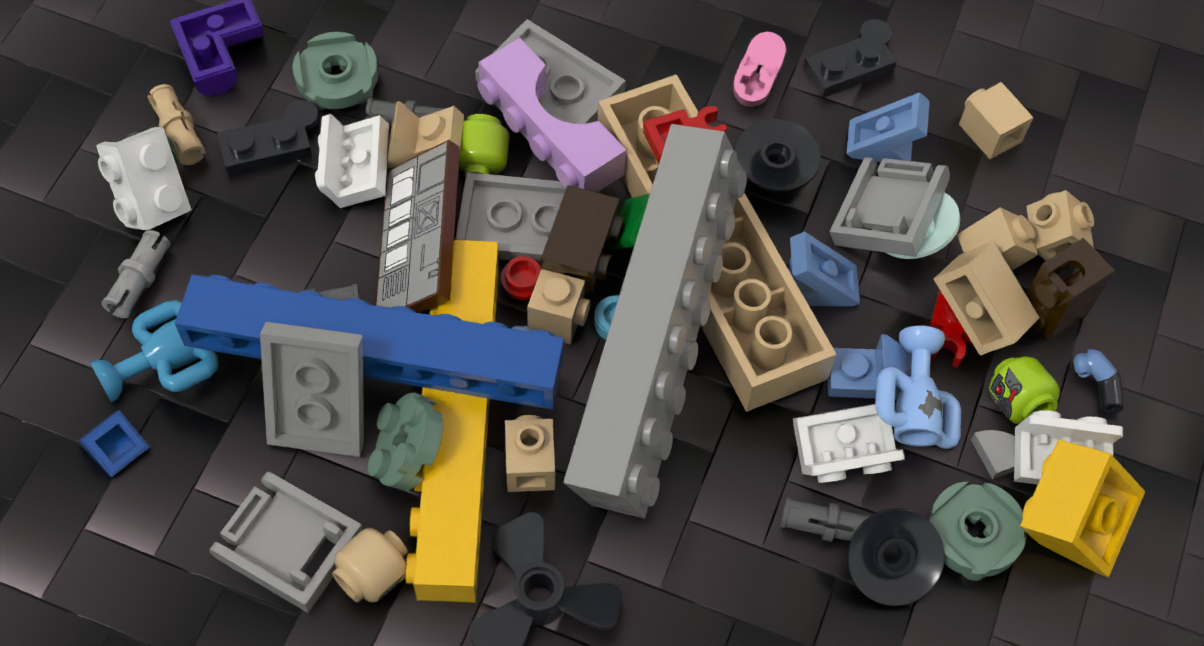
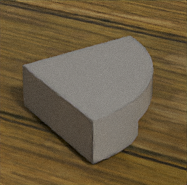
(995, 451)

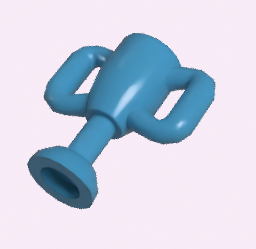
(161, 352)

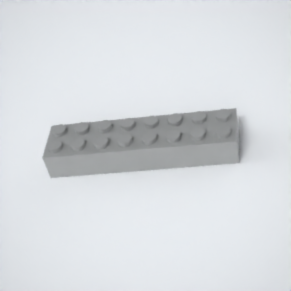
(657, 323)

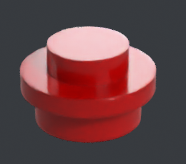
(520, 277)

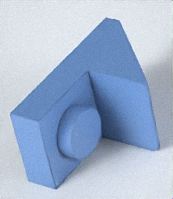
(889, 130)
(822, 273)
(857, 370)

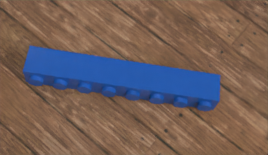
(397, 341)

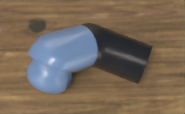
(1106, 376)

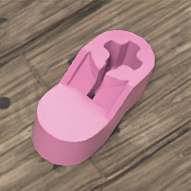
(754, 88)

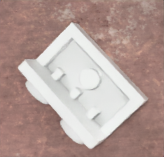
(352, 160)
(143, 179)
(1040, 432)
(845, 441)

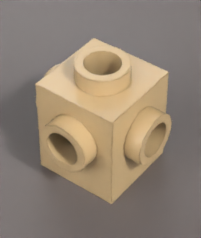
(1059, 223)

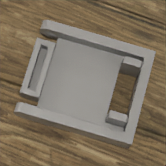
(896, 202)
(281, 536)

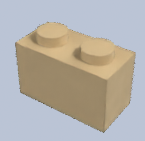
(986, 298)

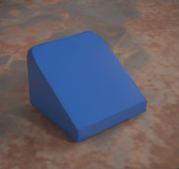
(114, 443)

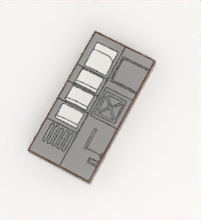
(419, 230)

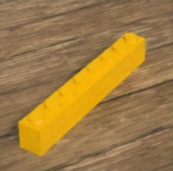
(453, 486)

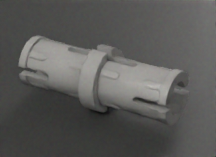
(136, 274)

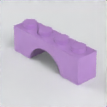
(580, 153)

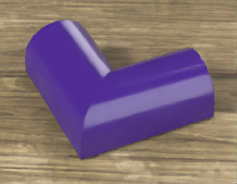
(205, 41)

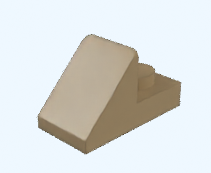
(416, 135)

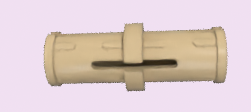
(177, 124)

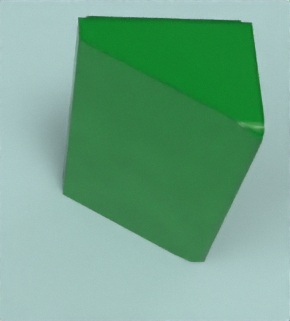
(633, 213)

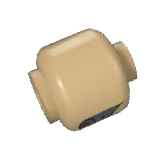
(370, 565)

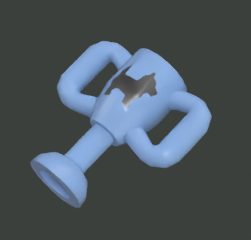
(922, 411)

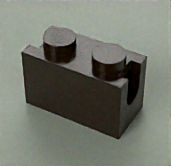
(582, 236)
(1064, 297)

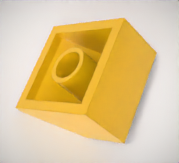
(1083, 506)

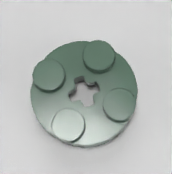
(339, 90)
(406, 440)
(997, 510)

